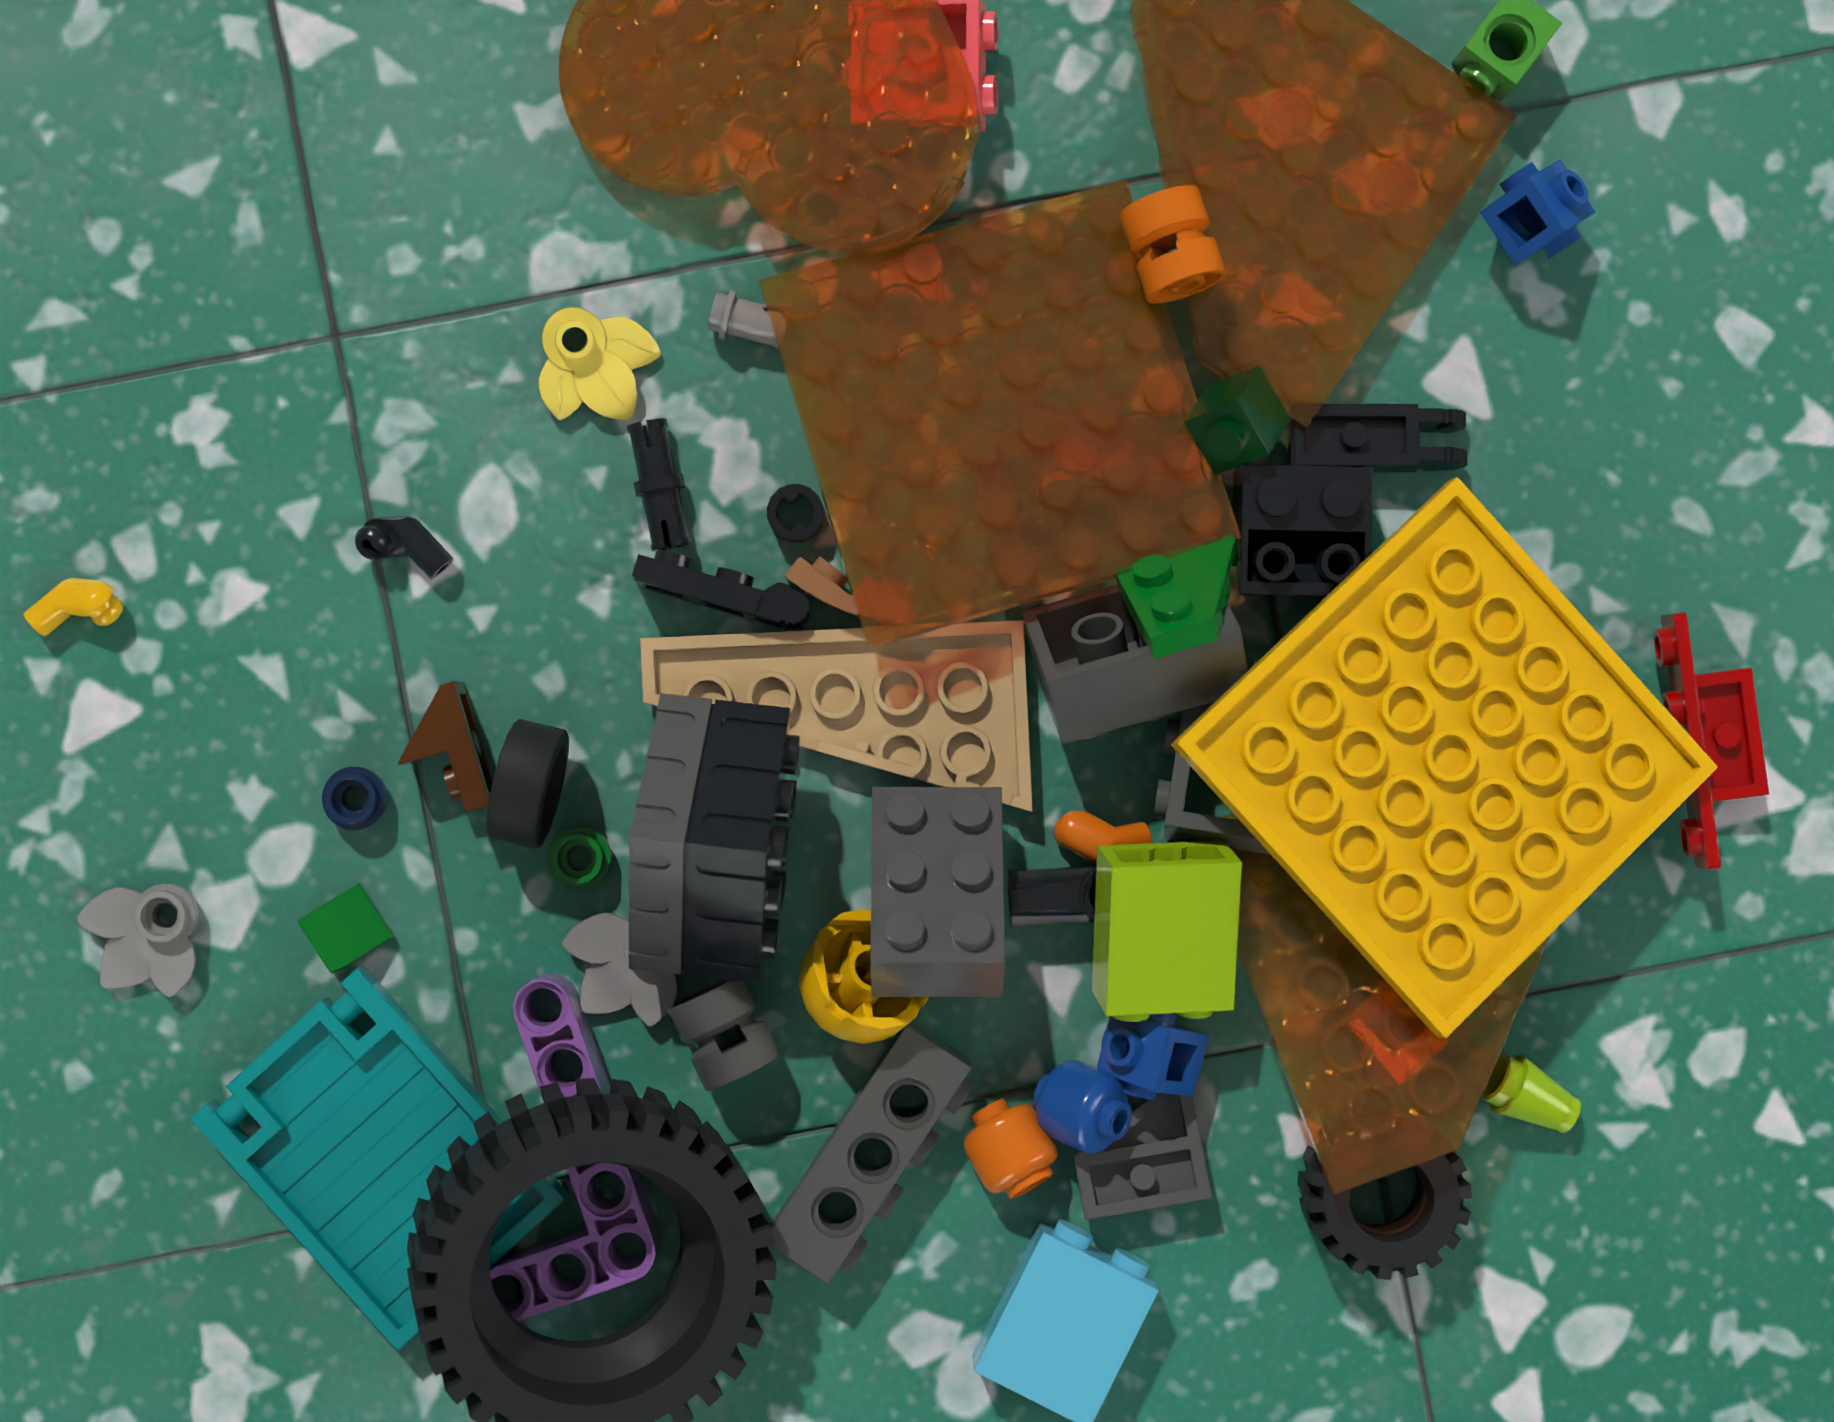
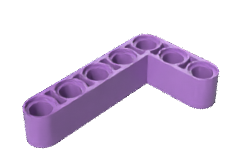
(603, 1217)

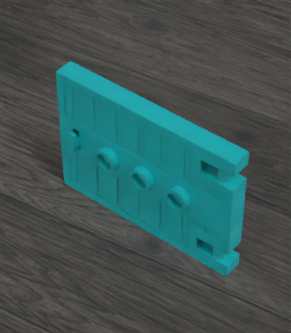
(352, 1141)

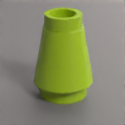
(1528, 1094)

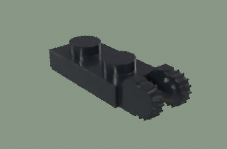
(1376, 438)
(725, 592)

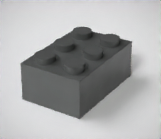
(1104, 675)
(937, 892)

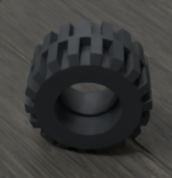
(1398, 1243)

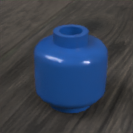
(1082, 1106)

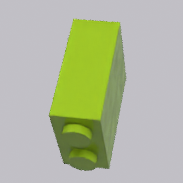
(1166, 929)

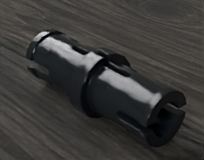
(659, 484)

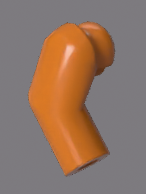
(1083, 832)

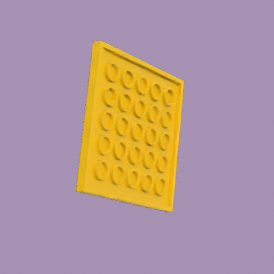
(1445, 757)

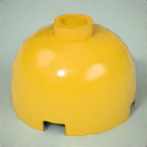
(838, 984)

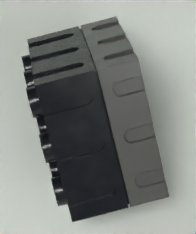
(711, 838)

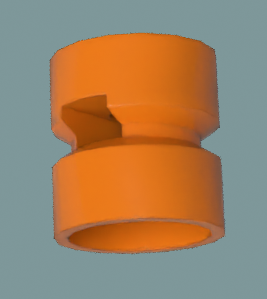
(1168, 222)

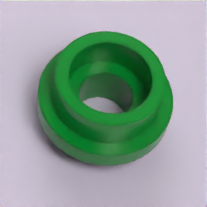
(560, 864)

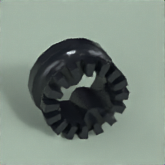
(791, 494)

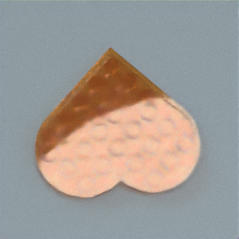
(824, 112)

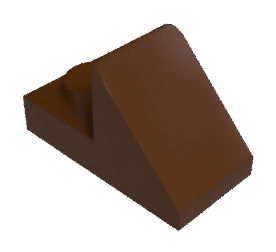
(452, 729)

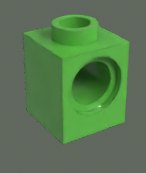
(1524, 26)

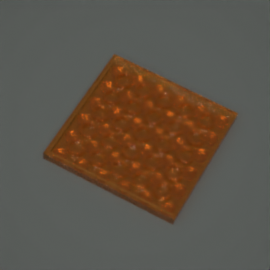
(994, 414)

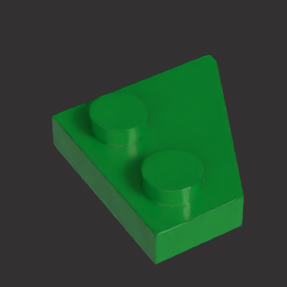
(1179, 597)

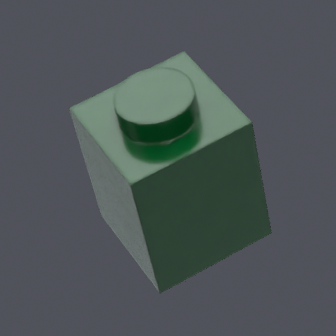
(1237, 420)

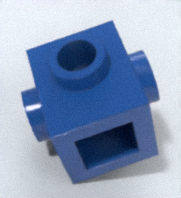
(1539, 211)
(1153, 1055)

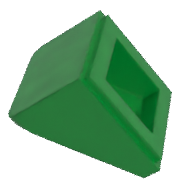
(345, 928)

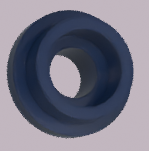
(335, 801)

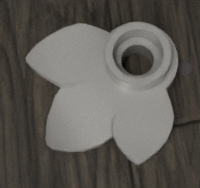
(139, 941)
(608, 980)

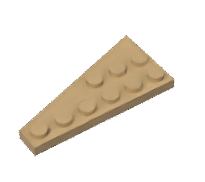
(921, 707)

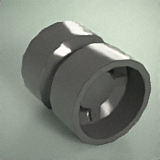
(712, 1012)

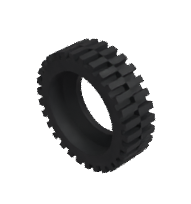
(655, 1360)

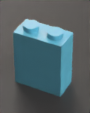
(1066, 1321)

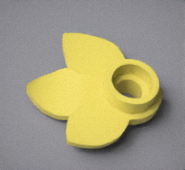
(600, 370)

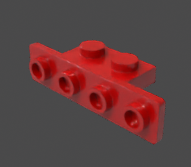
(1724, 721)

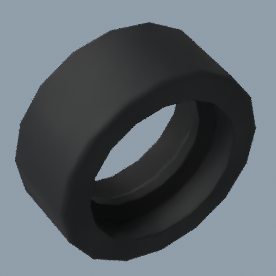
(527, 783)

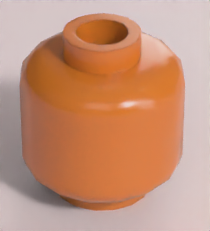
(1010, 1149)

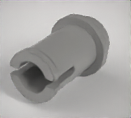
(740, 319)

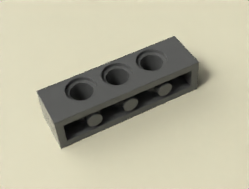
(827, 1244)

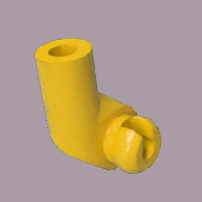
(75, 598)

